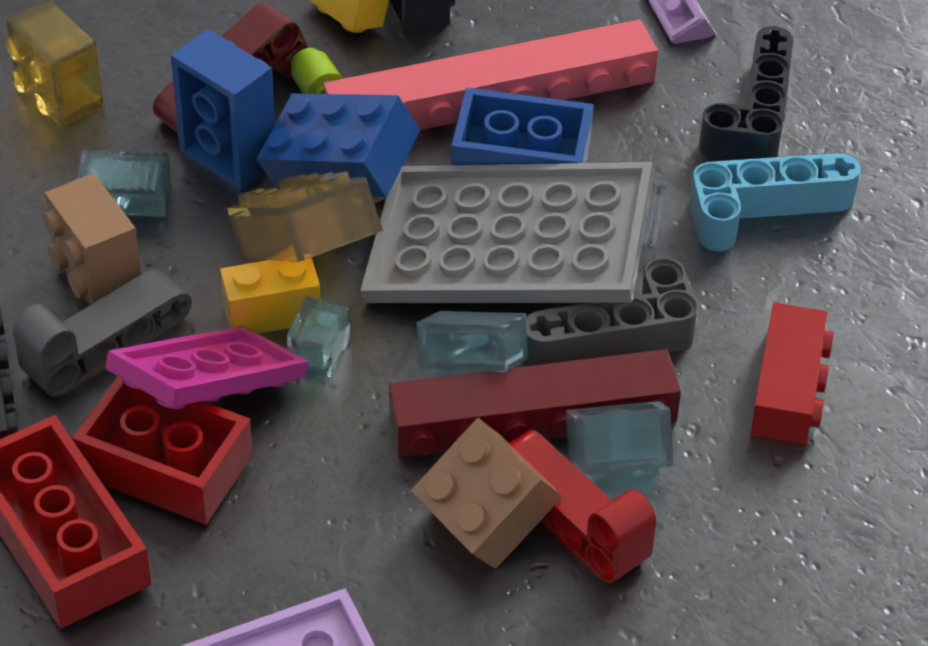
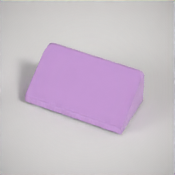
(682, 20)

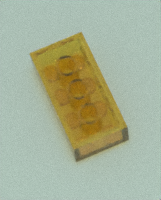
(304, 216)

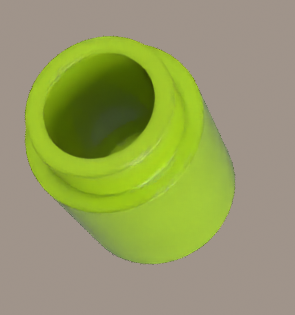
(311, 69)

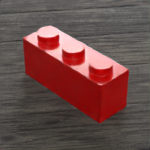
(792, 374)

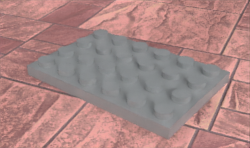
(511, 234)

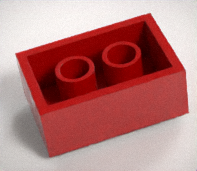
(165, 454)

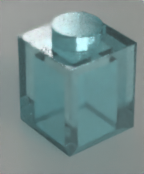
(320, 334)

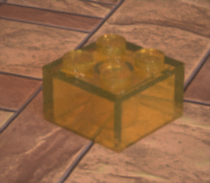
(54, 63)

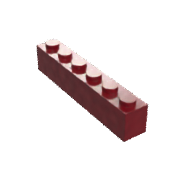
(436, 411)

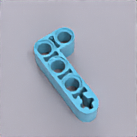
(766, 188)

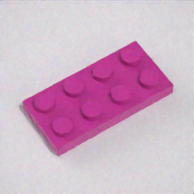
(206, 366)

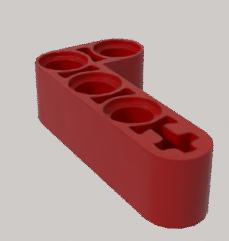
(600, 531)

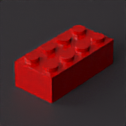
(66, 525)

